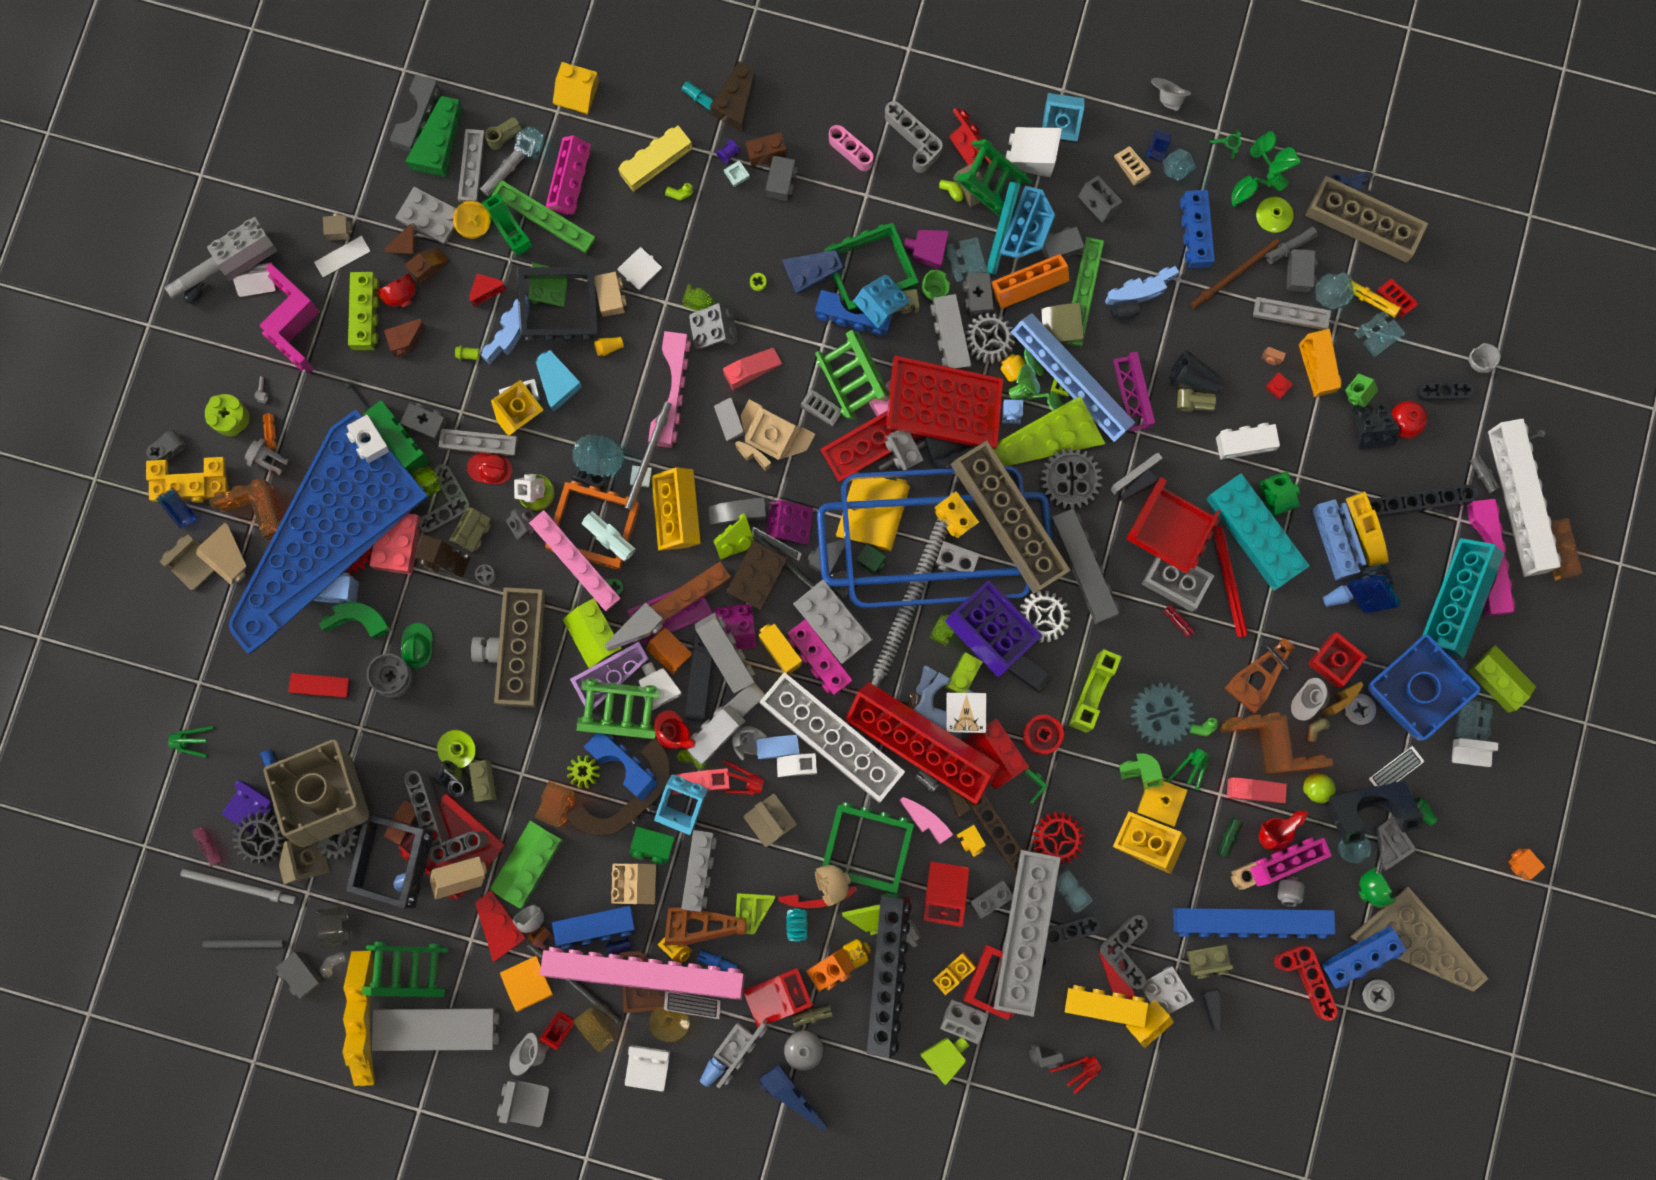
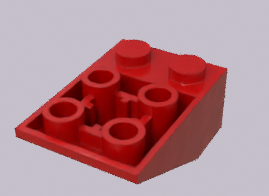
(946, 894)
(778, 997)

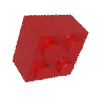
(1337, 660)

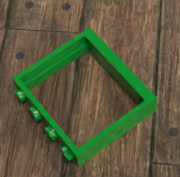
(866, 237)
(884, 818)

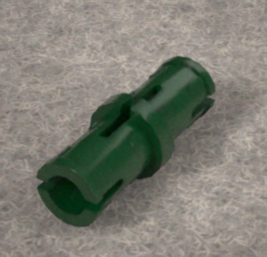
(1230, 838)

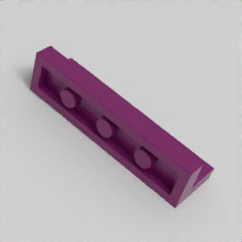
(1140, 389)

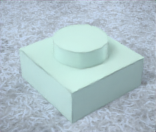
(736, 173)

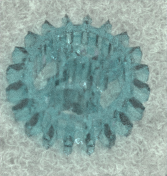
(598, 455)

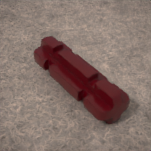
(1179, 621)

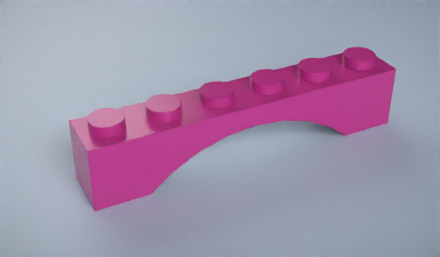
(1485, 519)

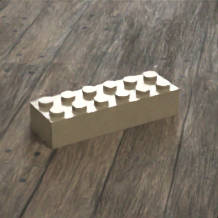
(1366, 219)
(519, 647)

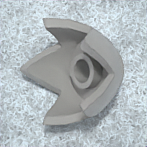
(745, 740)

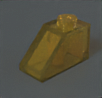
(593, 1029)

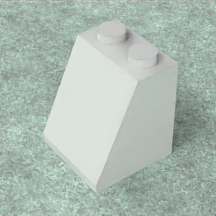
(1034, 149)

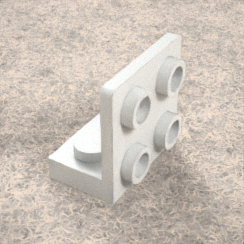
(647, 1068)

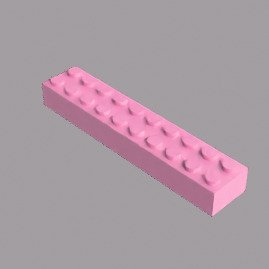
(642, 974)

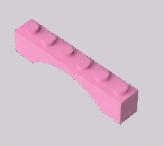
(674, 350)
(575, 561)

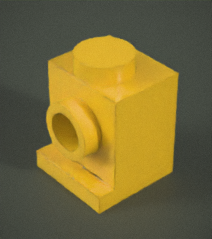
(971, 840)

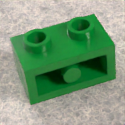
(651, 846)

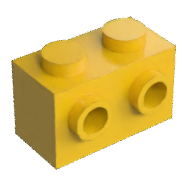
(956, 515)

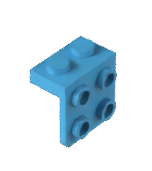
(881, 300)

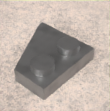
(1393, 843)

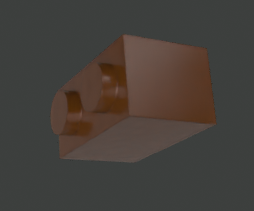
(764, 148)

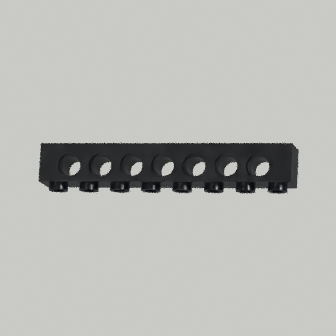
(877, 1043)

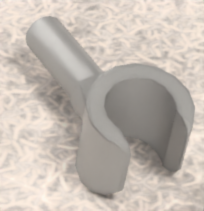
(261, 396)

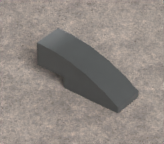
(730, 511)

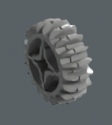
(984, 334)

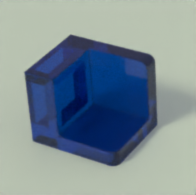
(1158, 145)

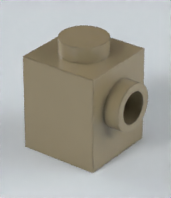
(337, 227)

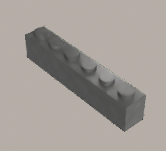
(1084, 566)

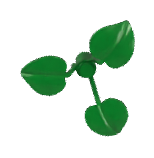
(1283, 161)

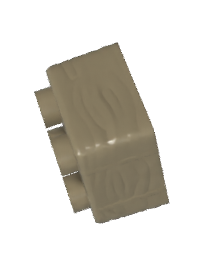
(316, 793)

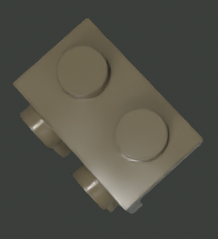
(186, 564)

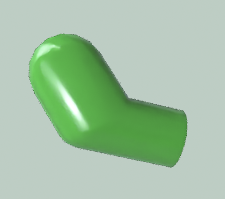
(1205, 729)

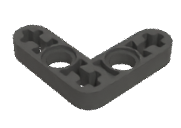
(453, 500)
(1119, 953)

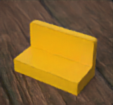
(1156, 1023)

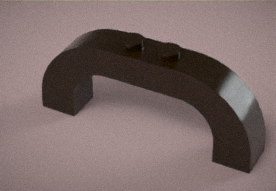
(631, 812)

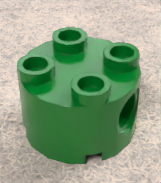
(1280, 493)

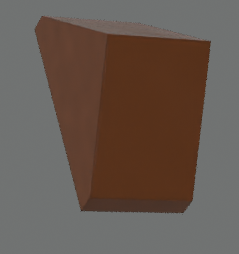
(405, 242)

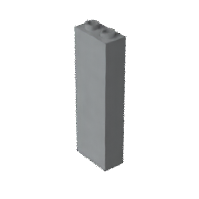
(435, 1029)

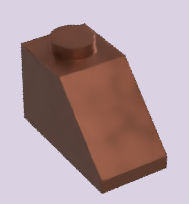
(404, 337)

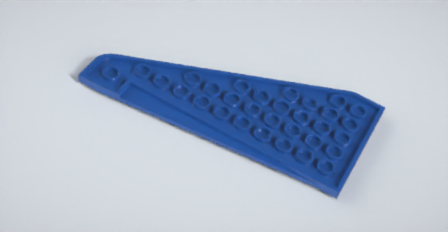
(328, 527)

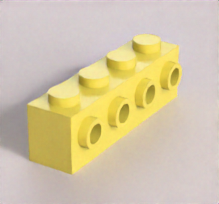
(655, 158)

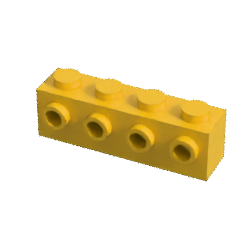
(1106, 1007)

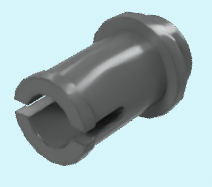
(931, 783)

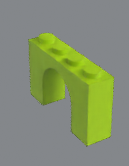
(1098, 678)

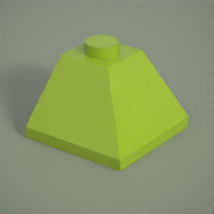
(865, 918)

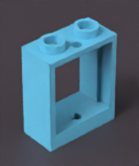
(667, 815)

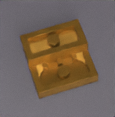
(1344, 698)

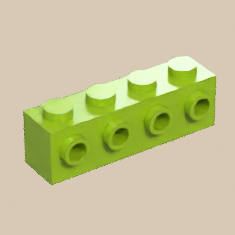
(363, 311)

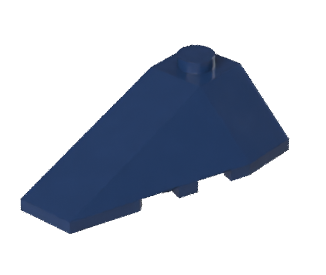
(784, 1089)

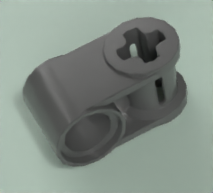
(167, 446)

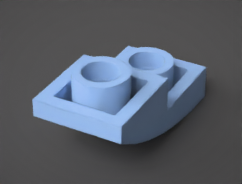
(777, 746)

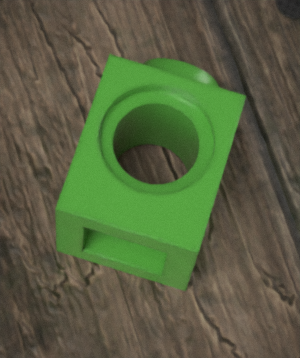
(1361, 390)

